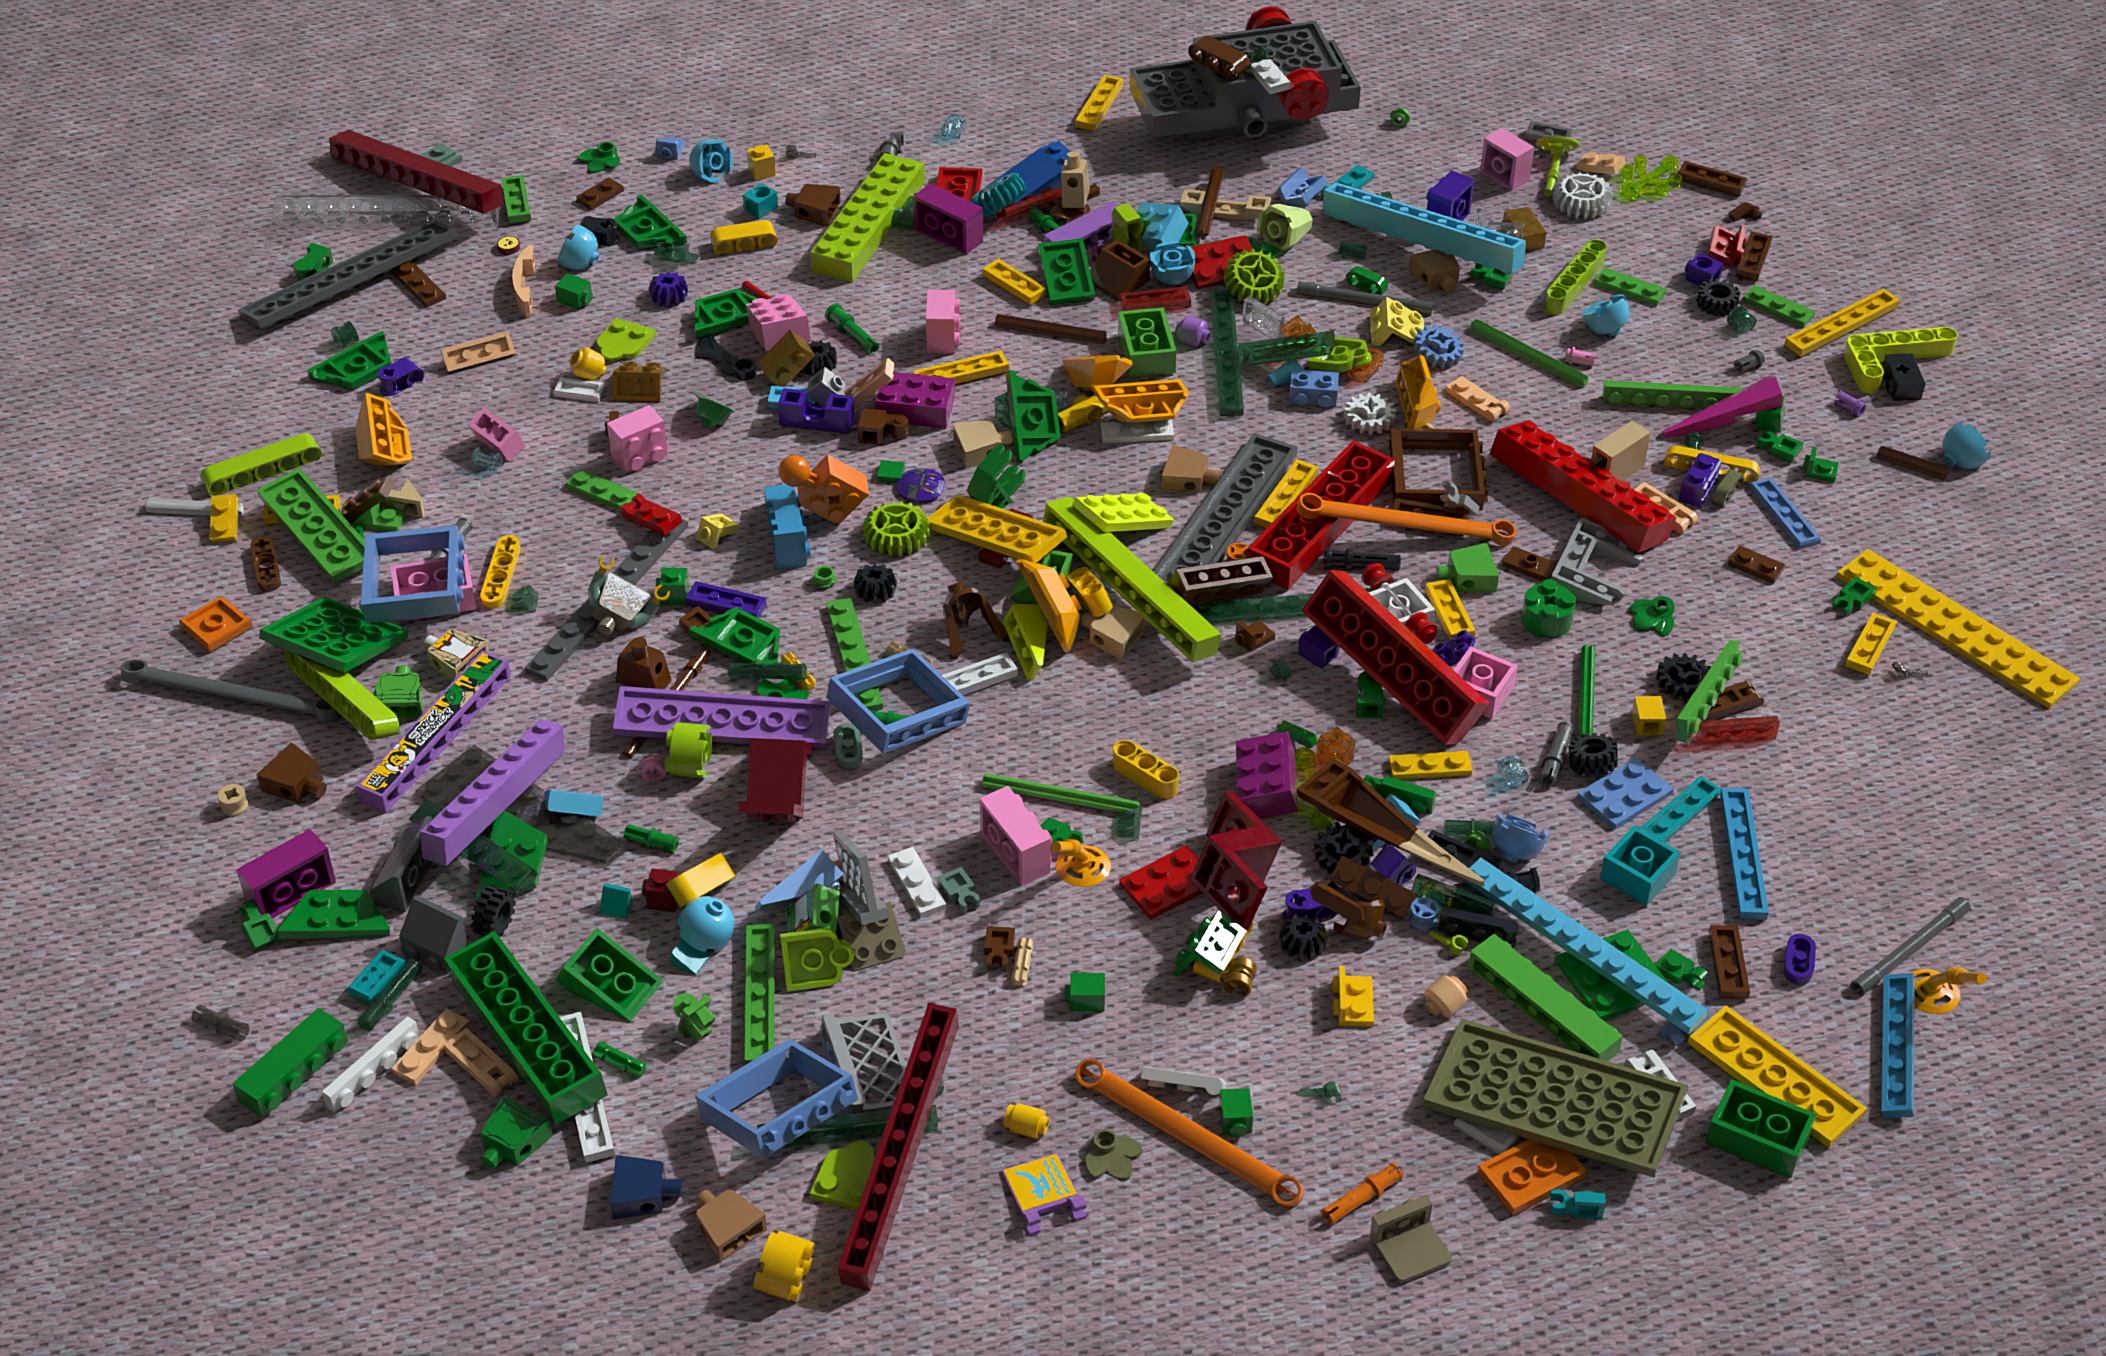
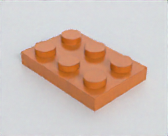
(1530, 1173)

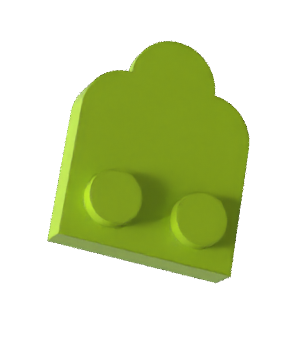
(624, 340)
(1345, 356)
(814, 958)
(844, 1175)

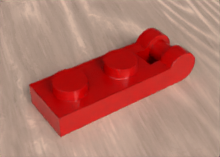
(650, 515)

